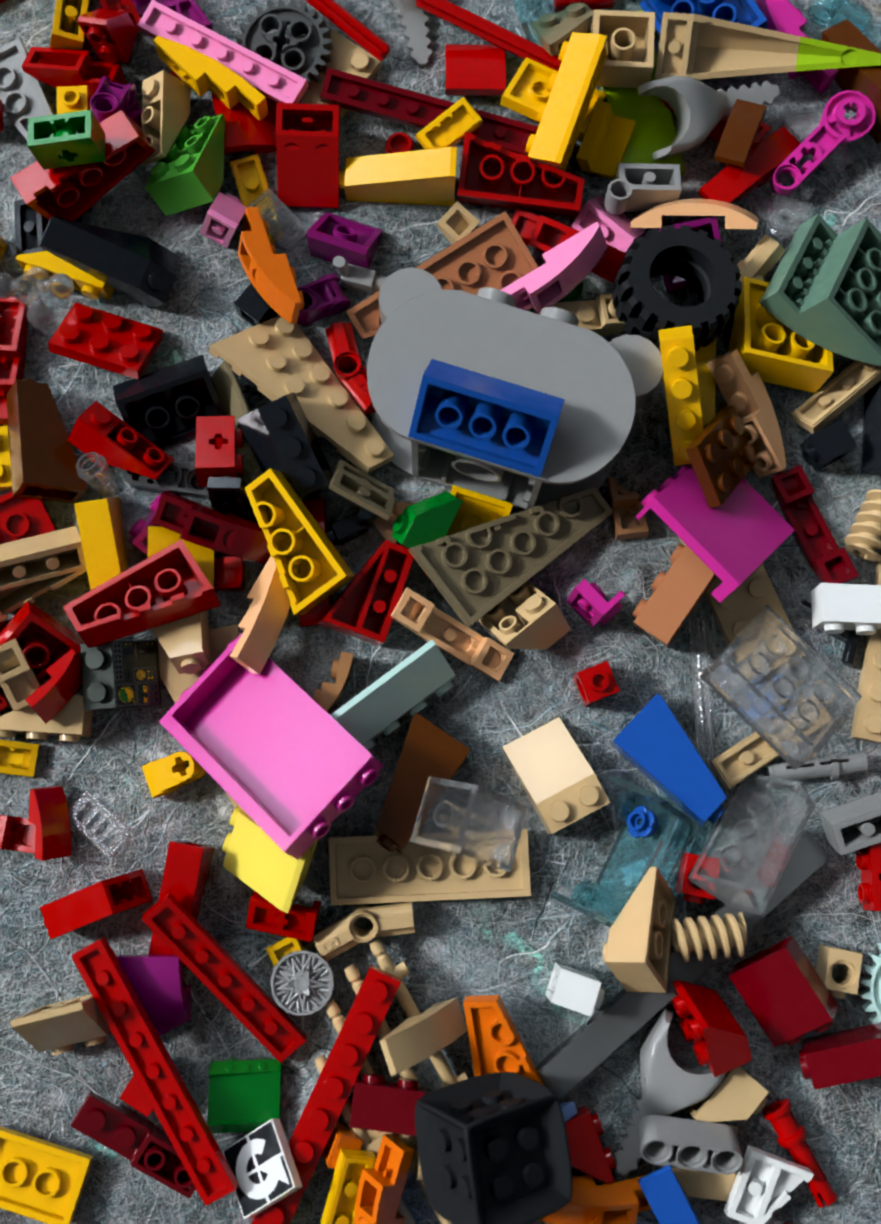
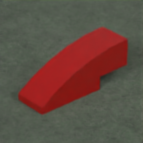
(69, 68)

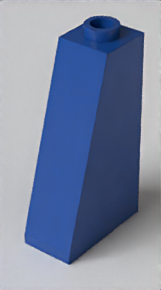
(669, 759)

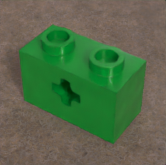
(66, 139)

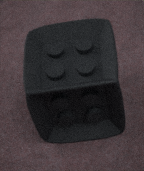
(493, 1150)

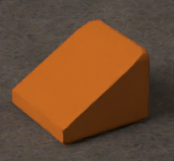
(340, 1139)

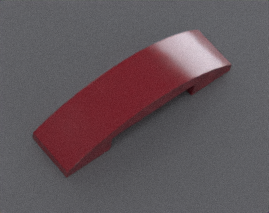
(811, 531)

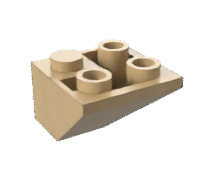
(526, 620)

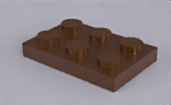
(721, 456)

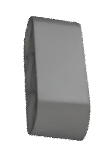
(689, 1144)

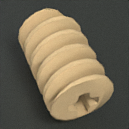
(866, 531)
(709, 935)

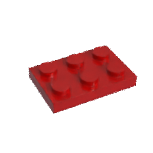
(106, 340)

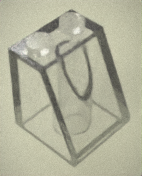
(469, 823)

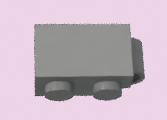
(642, 187)

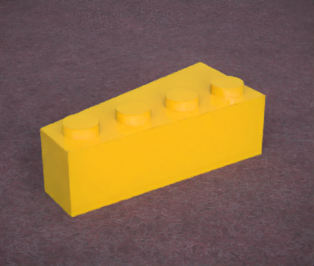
(302, 552)

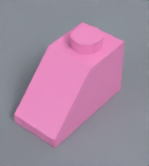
(223, 219)

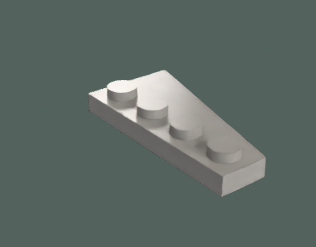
(19, 91)

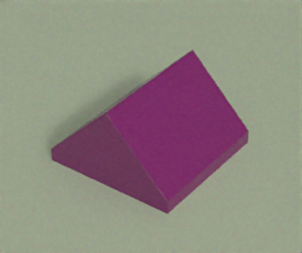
(343, 237)

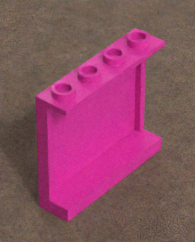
(726, 537)

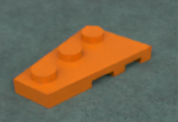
(495, 1040)

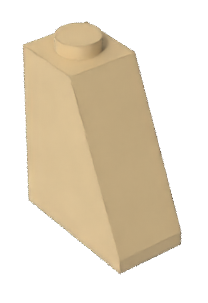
(186, 642)

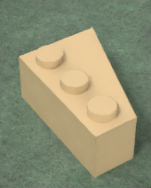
(38, 565)

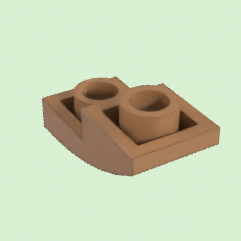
(331, 693)

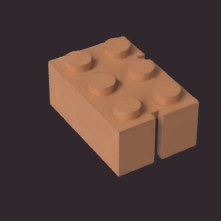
(674, 596)

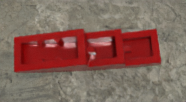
(736, 182)
(12, 348)

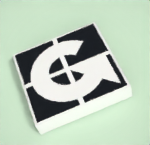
(262, 1168)

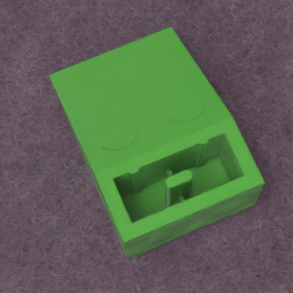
(192, 167)

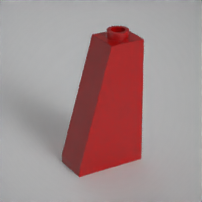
(185, 879)

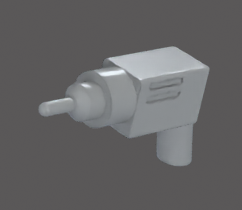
(357, 277)

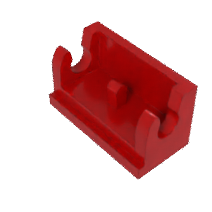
(297, 924)

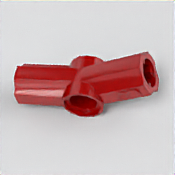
(344, 355)

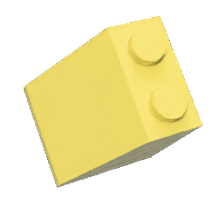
(262, 863)

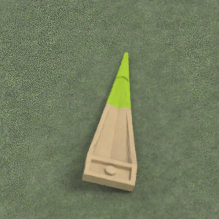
(722, 48)

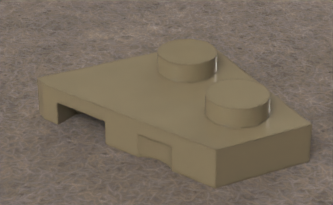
(556, 27)

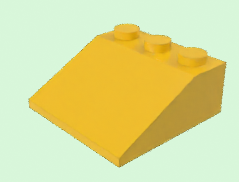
(773, 348)

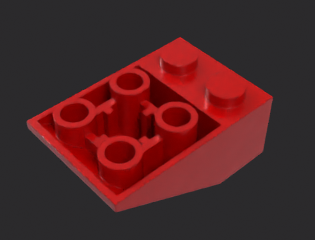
(308, 154)

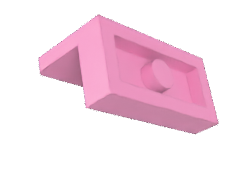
(614, 227)

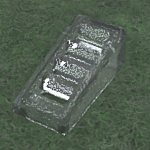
(119, 842)

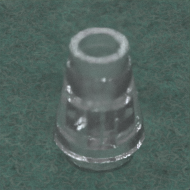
(97, 473)

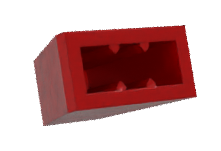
(96, 903)

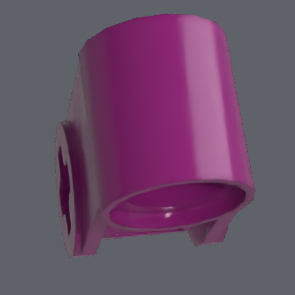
(111, 98)
(324, 297)

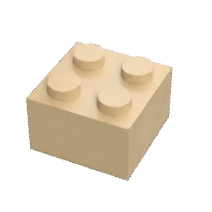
(629, 47)

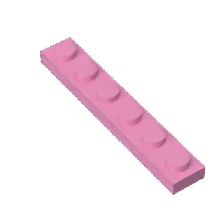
(264, 75)

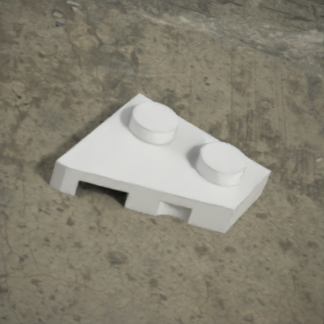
(763, 1186)

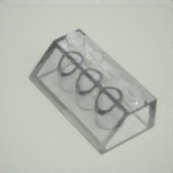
(753, 842)

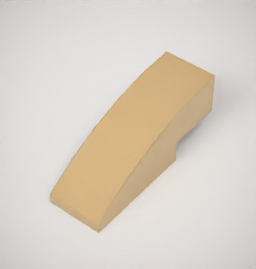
(423, 1035)

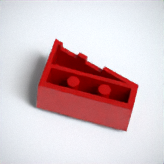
(371, 596)

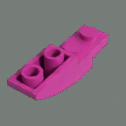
(787, 19)

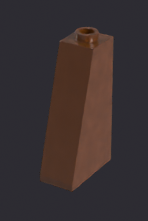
(861, 79)
(39, 449)
(424, 754)

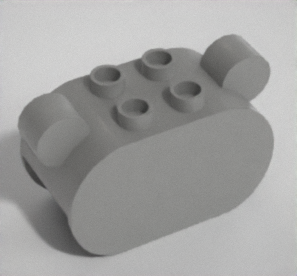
(541, 352)

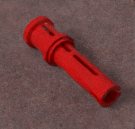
(792, 1137)

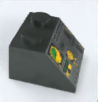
(121, 675)

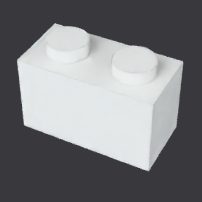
(846, 607)
(574, 989)

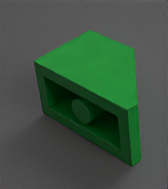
(426, 520)

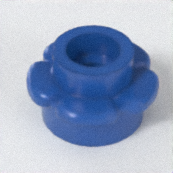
(648, 825)

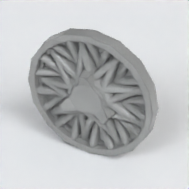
(302, 982)

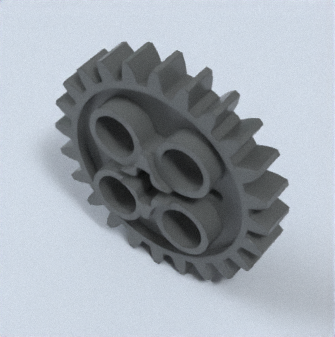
(309, 51)

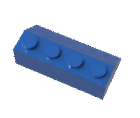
(485, 417)

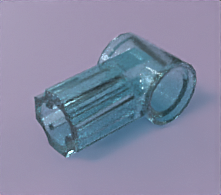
(835, 11)

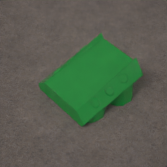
(243, 1094)

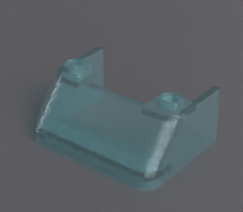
(632, 856)

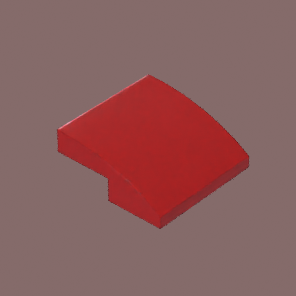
(474, 70)
(244, 130)

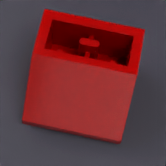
(711, 1027)

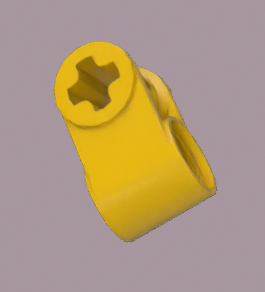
(171, 773)

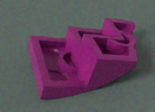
(159, 988)

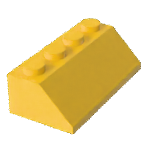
(569, 99)

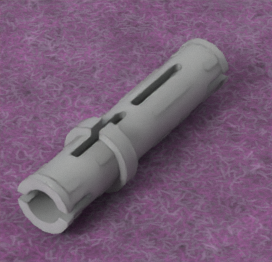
(828, 766)

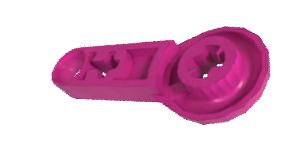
(827, 137)

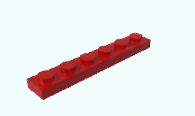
(224, 977)

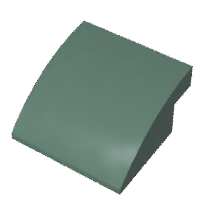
(831, 288)

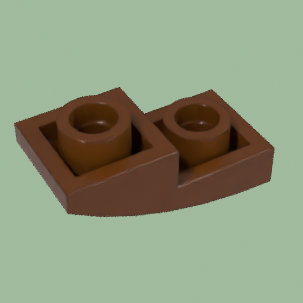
(740, 133)

